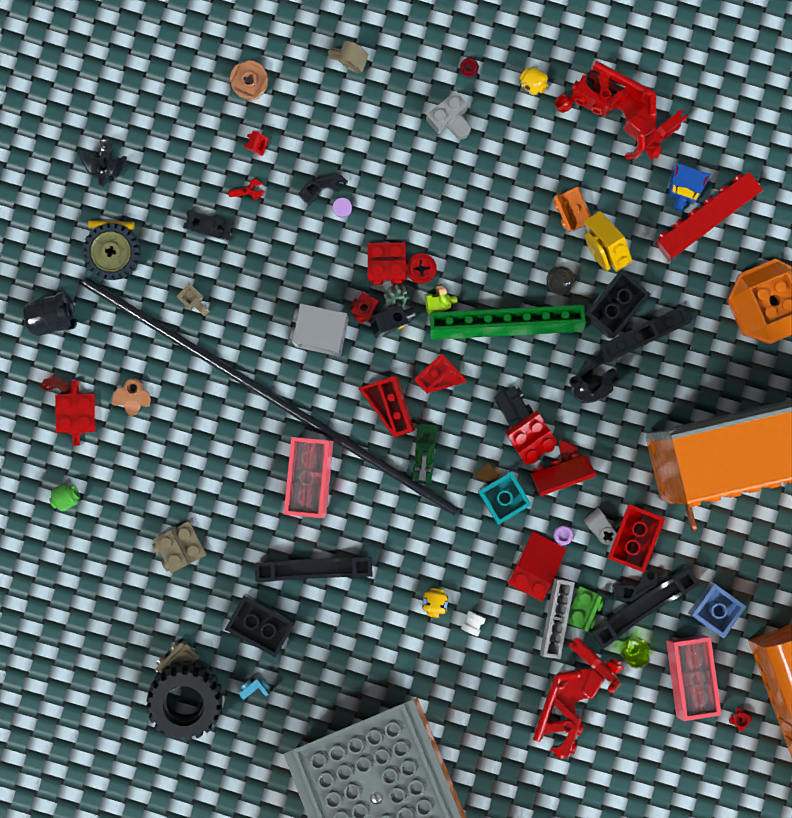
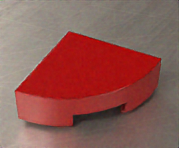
(567, 449)

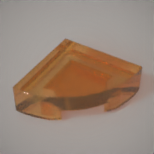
(487, 473)

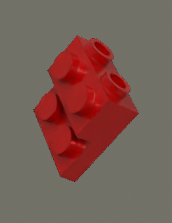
(386, 263)
(531, 438)

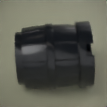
(50, 314)

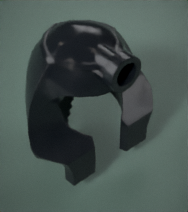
(585, 388)

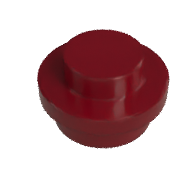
(469, 67)

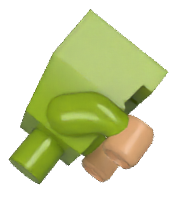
(440, 301)

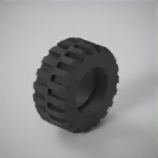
(181, 724)

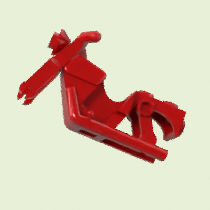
(636, 103)
(568, 689)

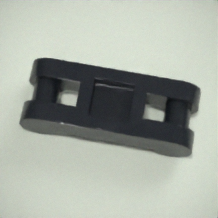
(208, 225)

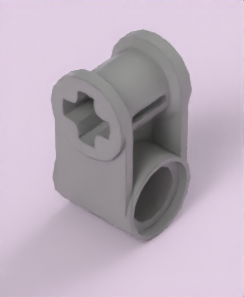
(598, 525)

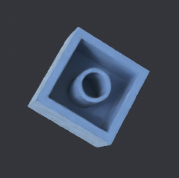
(717, 610)

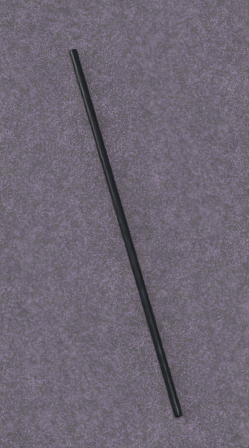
(270, 396)

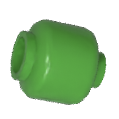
(64, 497)

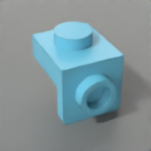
(249, 687)

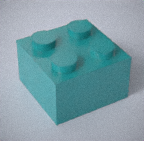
(504, 498)

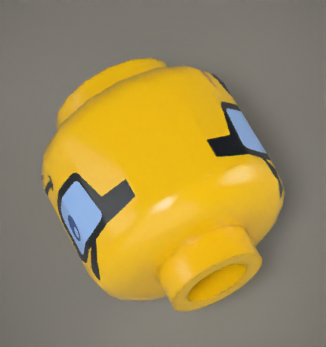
(435, 602)

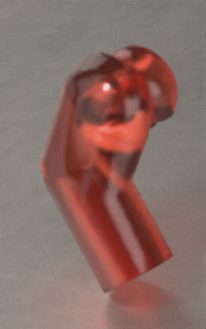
(53, 383)

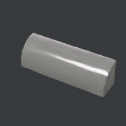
(557, 618)

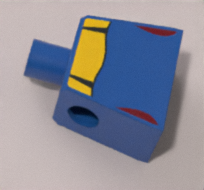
(686, 185)

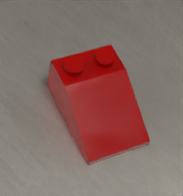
(536, 566)

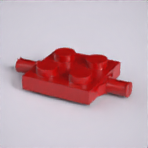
(75, 413)

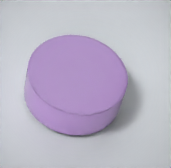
(342, 207)
(563, 535)

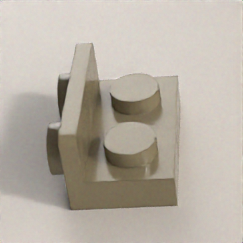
(179, 653)

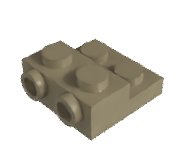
(179, 547)

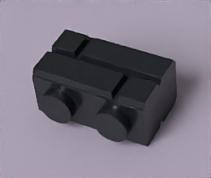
(512, 406)

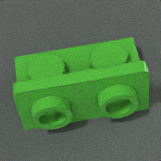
(584, 608)

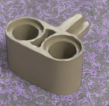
(350, 55)

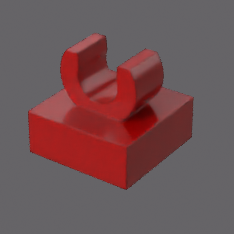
(257, 143)

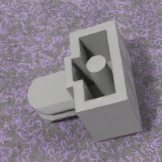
(449, 115)

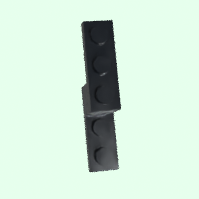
(644, 334)

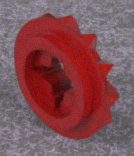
(414, 262)

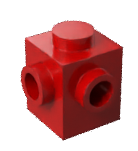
(363, 308)

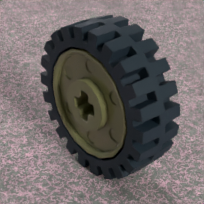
(105, 238)

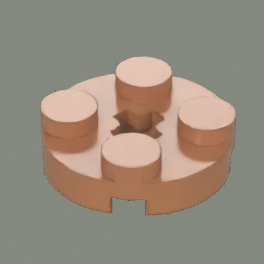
(247, 69)

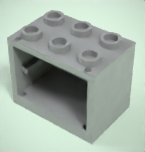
(319, 330)

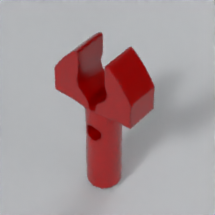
(248, 190)

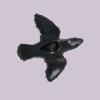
(105, 165)

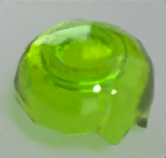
(635, 652)

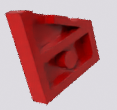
(439, 375)

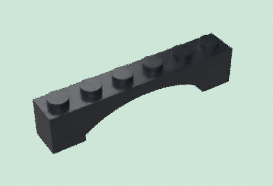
(313, 568)
(624, 619)

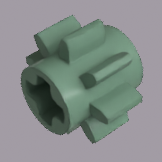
(396, 296)

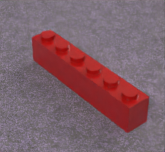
(710, 215)

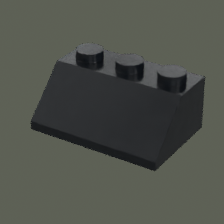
(617, 304)

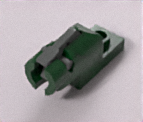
(424, 453)

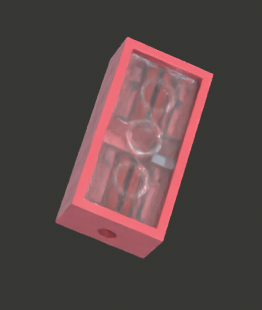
(308, 477)
(693, 677)

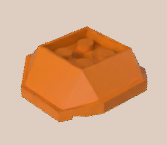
(751, 302)

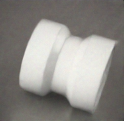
(473, 623)

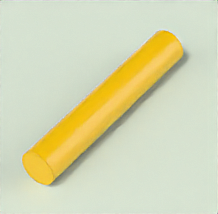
(92, 224)

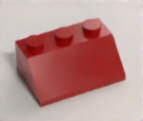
(562, 474)
(636, 538)

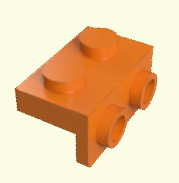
(572, 209)

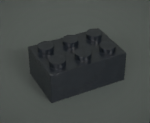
(260, 625)

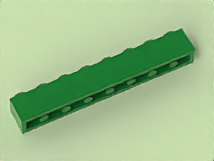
(507, 322)

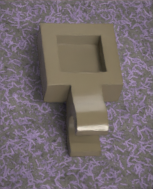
(191, 298)

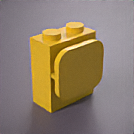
(606, 243)

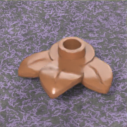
(132, 400)

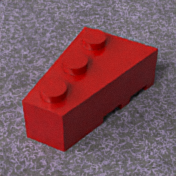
(390, 404)

